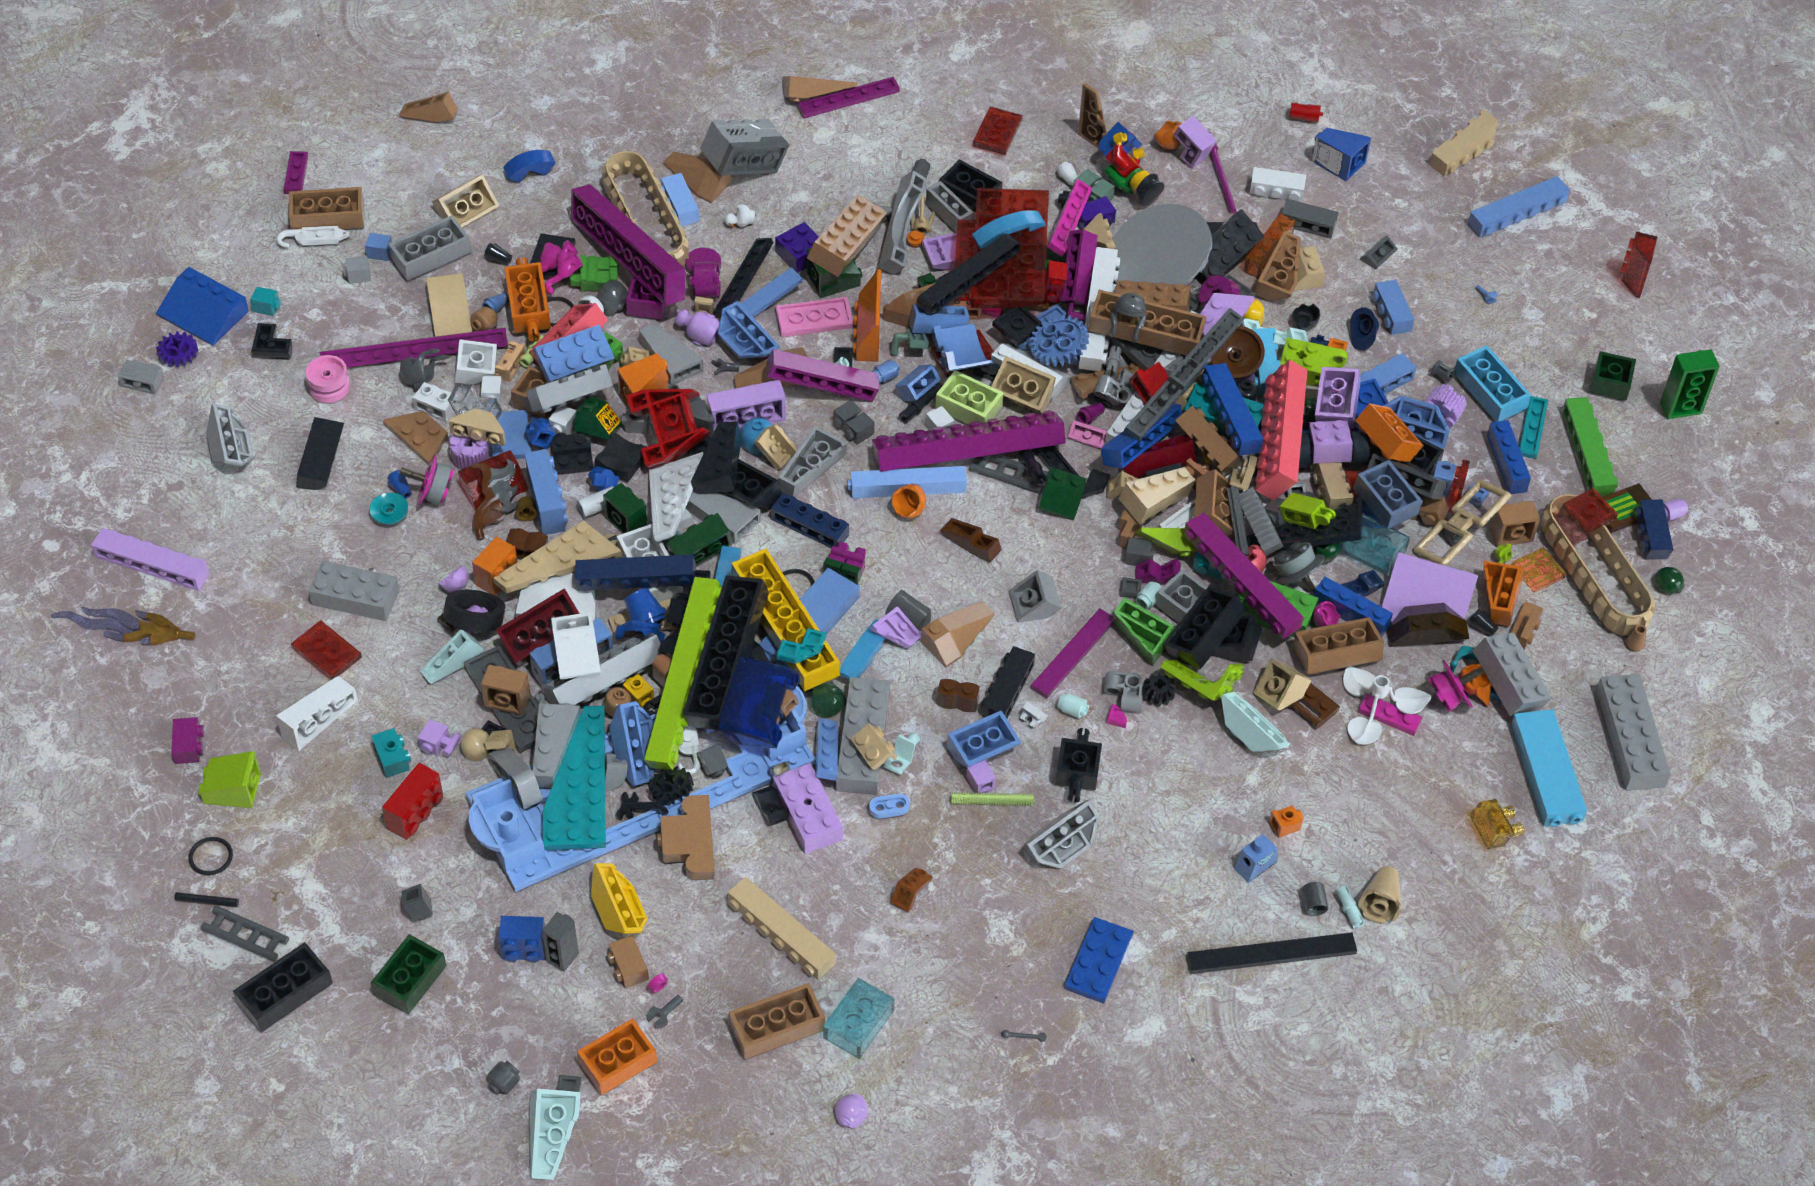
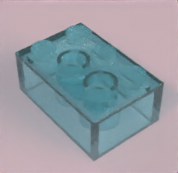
(1378, 546)
(858, 1018)

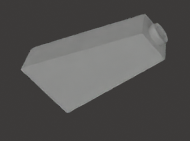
(681, 360)
(737, 516)

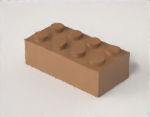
(327, 208)
(1165, 294)
(1338, 645)
(776, 1021)

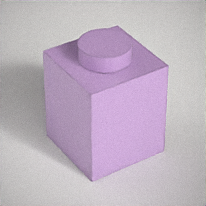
(981, 777)

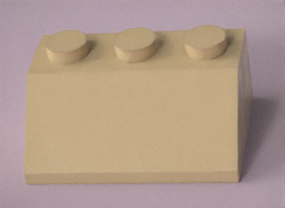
(467, 201)
(1024, 385)

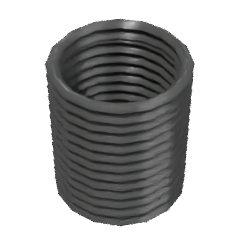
(1315, 898)

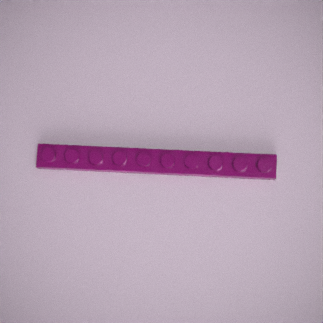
(402, 349)

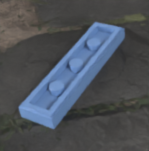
(772, 292)

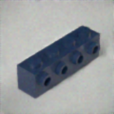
(809, 521)

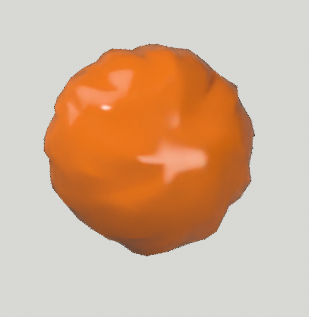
(1165, 135)
(909, 501)

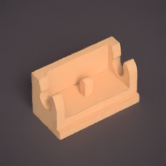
(510, 361)

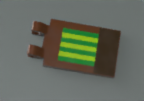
(1624, 503)

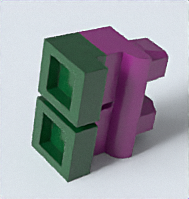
(845, 562)

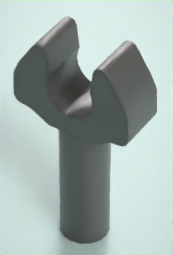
(663, 1012)

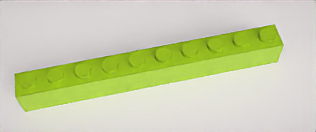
(669, 721)

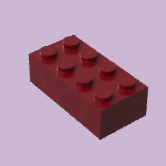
(534, 626)

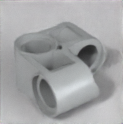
(1109, 388)
(1119, 685)

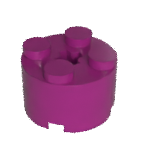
(705, 279)
(1217, 284)

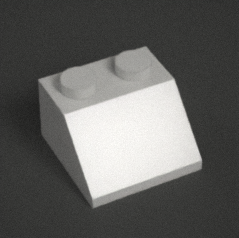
(474, 361)

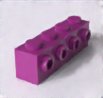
(1079, 267)

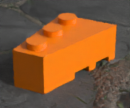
(1502, 590)

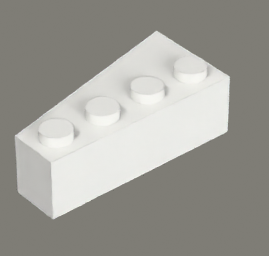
(315, 712)

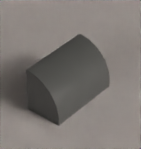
(912, 609)

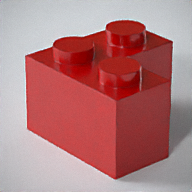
(1055, 280)

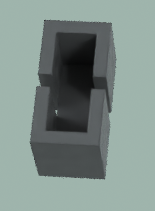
(855, 426)

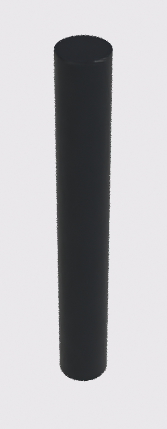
(205, 899)

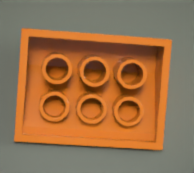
(868, 320)

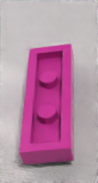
(1390, 715)

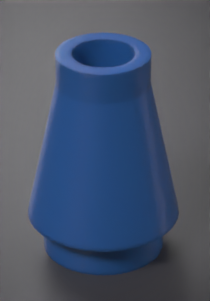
(399, 484)

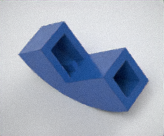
(534, 160)

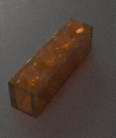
(1262, 251)

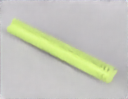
(961, 797)

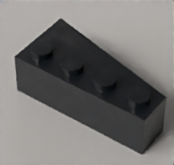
(720, 460)

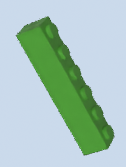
(1589, 445)

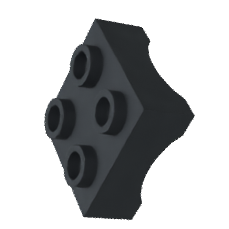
(621, 457)

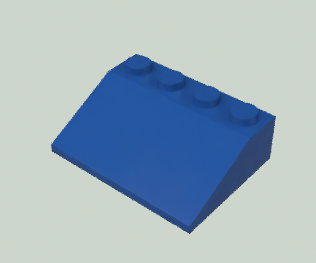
(202, 306)

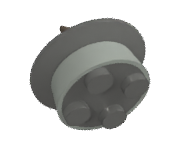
(1297, 564)

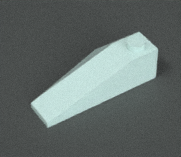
(551, 1125)

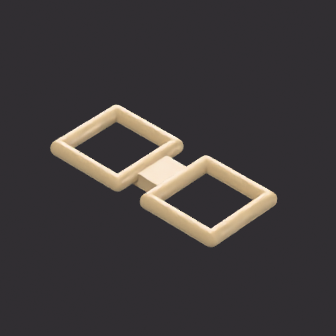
(1461, 522)

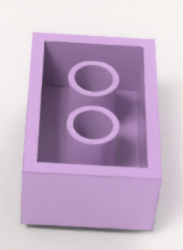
(1338, 395)

